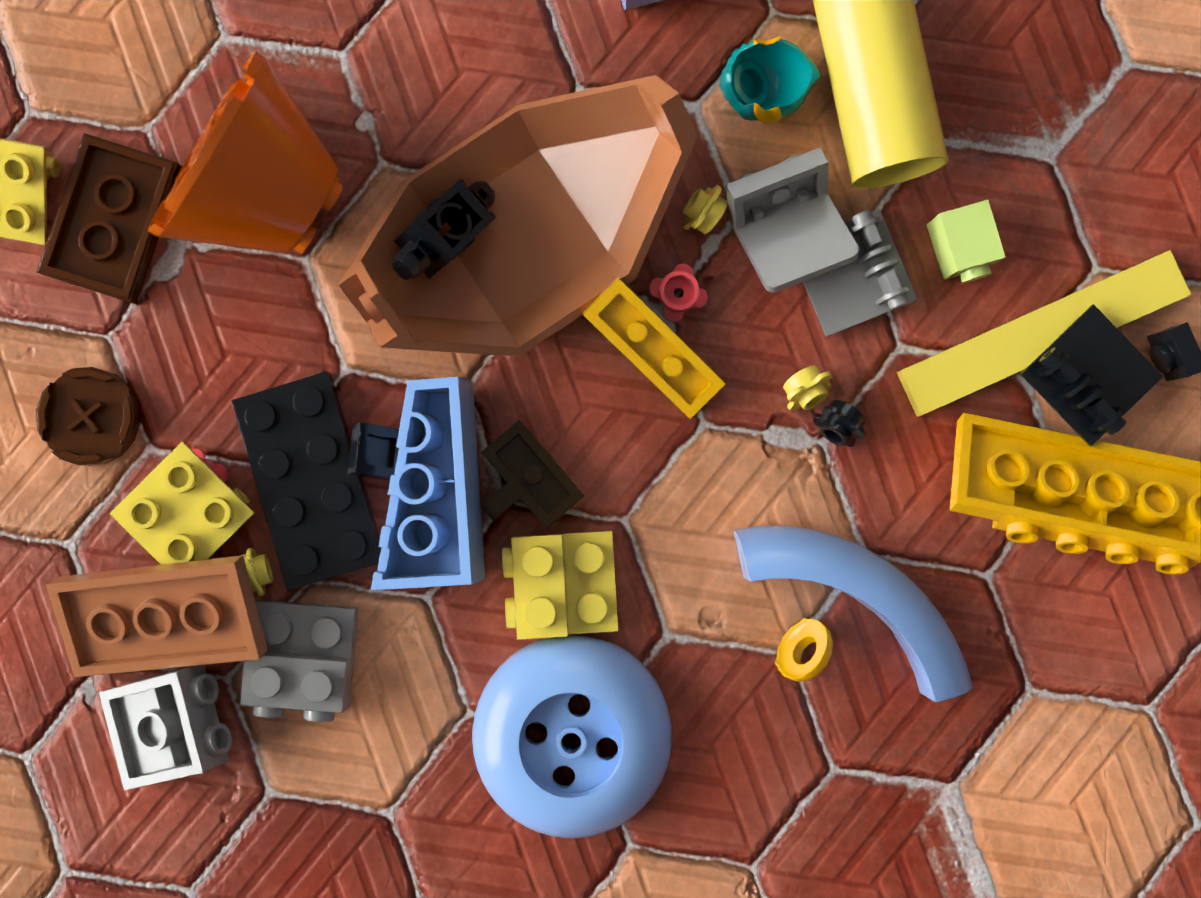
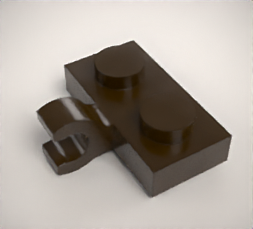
(528, 476)

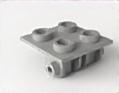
(866, 286)

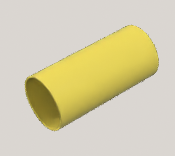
(881, 90)

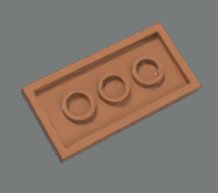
(158, 617)

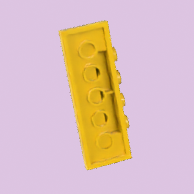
(1079, 494)

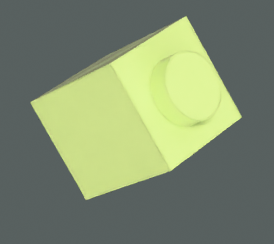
(966, 242)

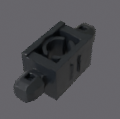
(421, 244)

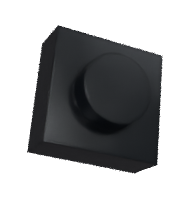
(1175, 352)
(373, 451)

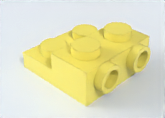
(561, 584)

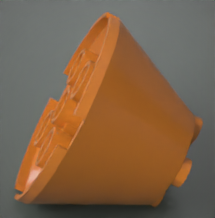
(252, 172)

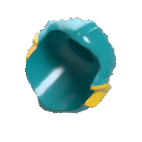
(767, 79)

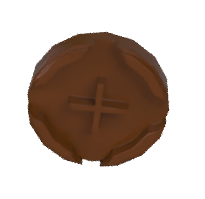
(88, 416)

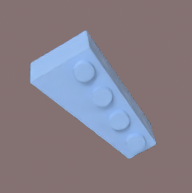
(435, 493)

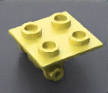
(24, 190)
(182, 509)

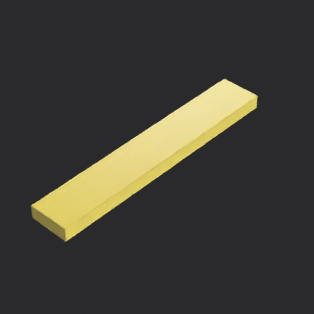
(1022, 340)

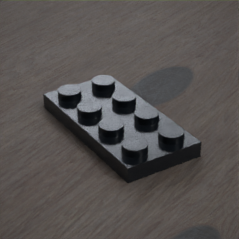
(300, 470)

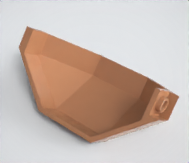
(573, 210)

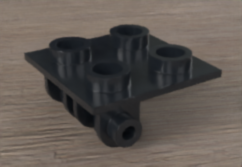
(1092, 376)

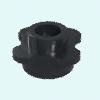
(841, 423)

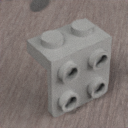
(790, 222)

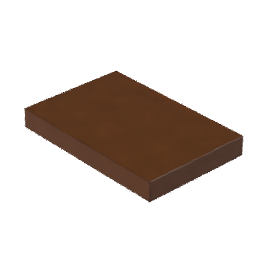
(105, 217)

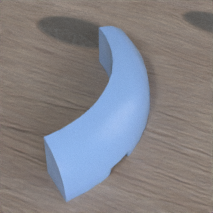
(873, 582)

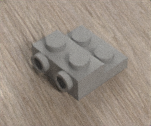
(305, 661)
(166, 727)

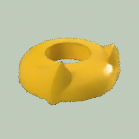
(795, 642)

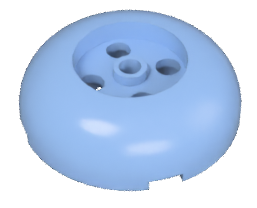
(623, 707)

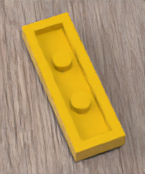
(653, 347)

